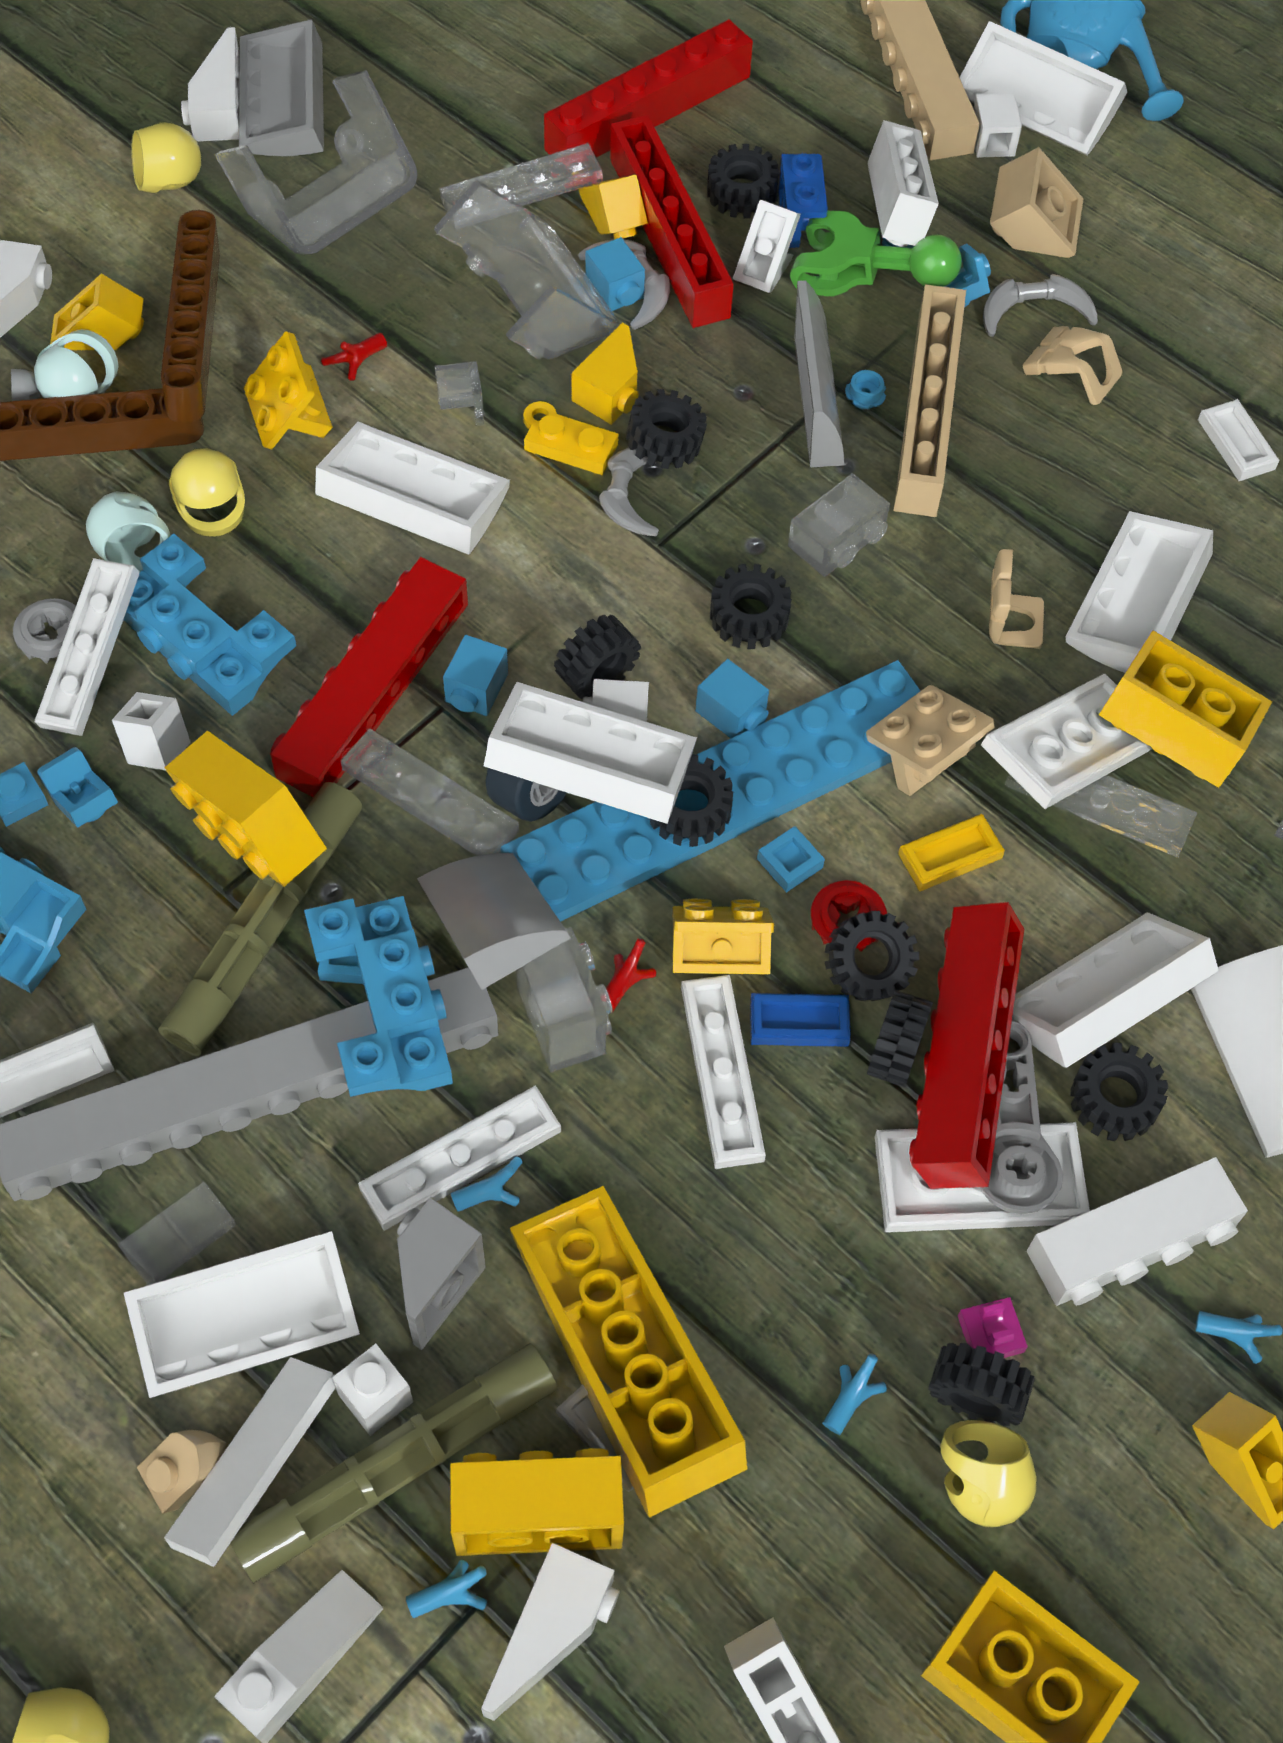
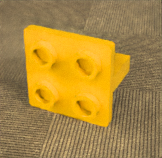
(286, 395)
(722, 937)

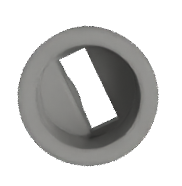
(23, 385)

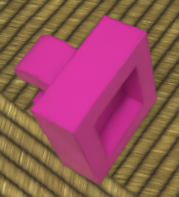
(993, 1327)

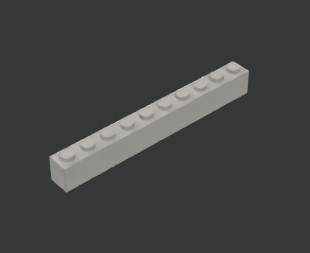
(211, 1094)

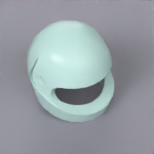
(65, 373)
(121, 525)

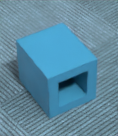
(615, 273)
(475, 675)
(732, 700)

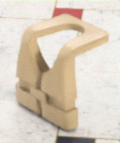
(1058, 356)
(1003, 601)

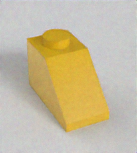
(615, 206)
(101, 308)
(608, 377)
(1247, 1453)

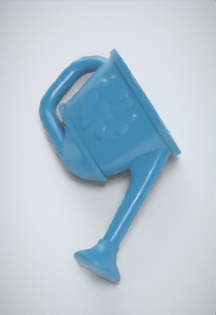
(1091, 33)

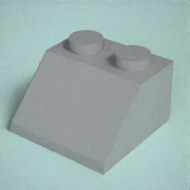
(437, 1265)

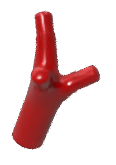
(356, 353)
(627, 974)

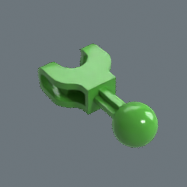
(854, 254)

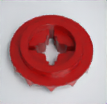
(843, 897)

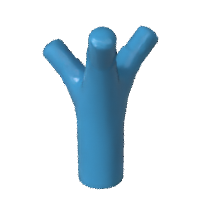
(488, 1189)
(1237, 1330)
(852, 1394)
(449, 1591)

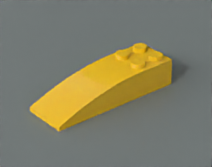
(620, 1327)

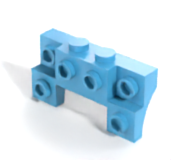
(193, 637)
(35, 920)
(405, 1013)

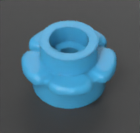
(866, 389)

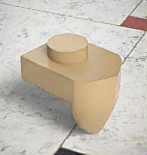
(180, 1466)

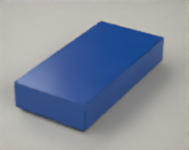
(799, 1019)

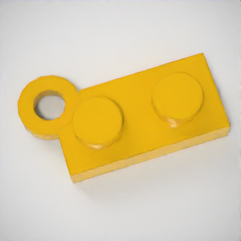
(568, 439)

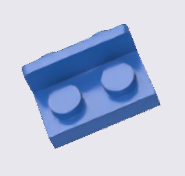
(802, 189)

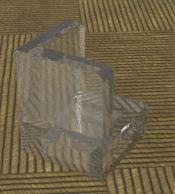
(460, 387)

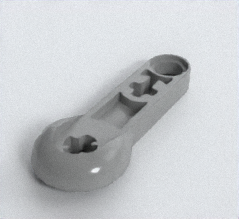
(1020, 1140)

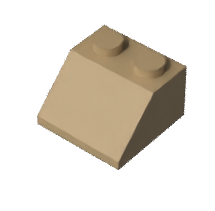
(1036, 206)

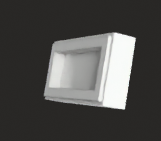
(1238, 440)

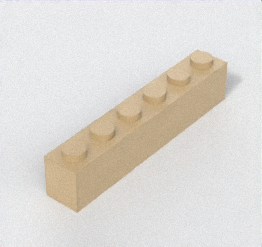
(924, 76)
(930, 401)

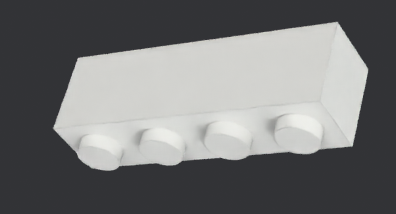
(902, 184)
(1137, 1232)

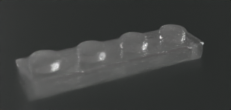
(536, 178)
(429, 795)
(1128, 812)

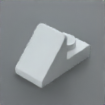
(767, 246)

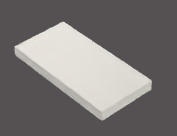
(1064, 744)
(913, 1206)

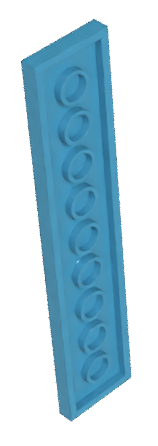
(771, 771)

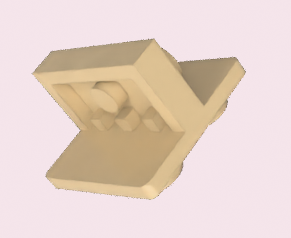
(928, 736)

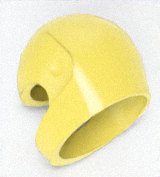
(164, 157)
(205, 481)
(990, 1489)
(61, 1717)

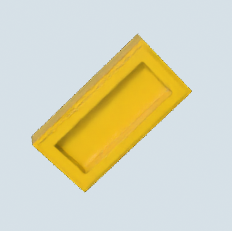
(951, 852)

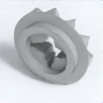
(29, 628)

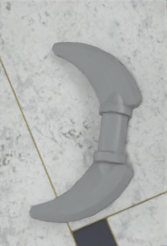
(656, 285)
(1056, 287)
(615, 500)

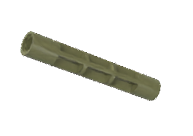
(254, 931)
(392, 1462)

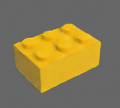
(1186, 709)
(244, 809)
(536, 1503)
(1027, 1671)

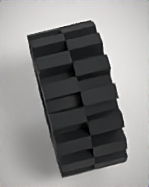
(742, 165)
(660, 444)
(755, 586)
(597, 652)
(707, 820)
(899, 949)
(899, 1038)
(1129, 1068)
(981, 1384)

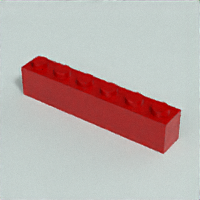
(654, 88)
(673, 223)
(370, 676)
(968, 1047)

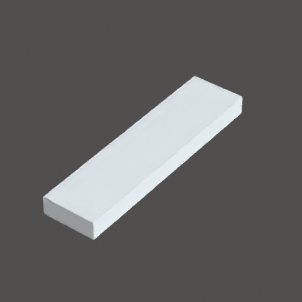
(87, 647)
(722, 1072)
(460, 1157)
(251, 1462)

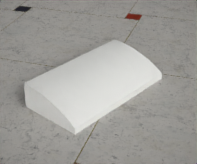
(1051, 90)
(411, 487)
(1140, 588)
(590, 752)
(1112, 987)
(1246, 1023)
(52, 1068)
(241, 1314)

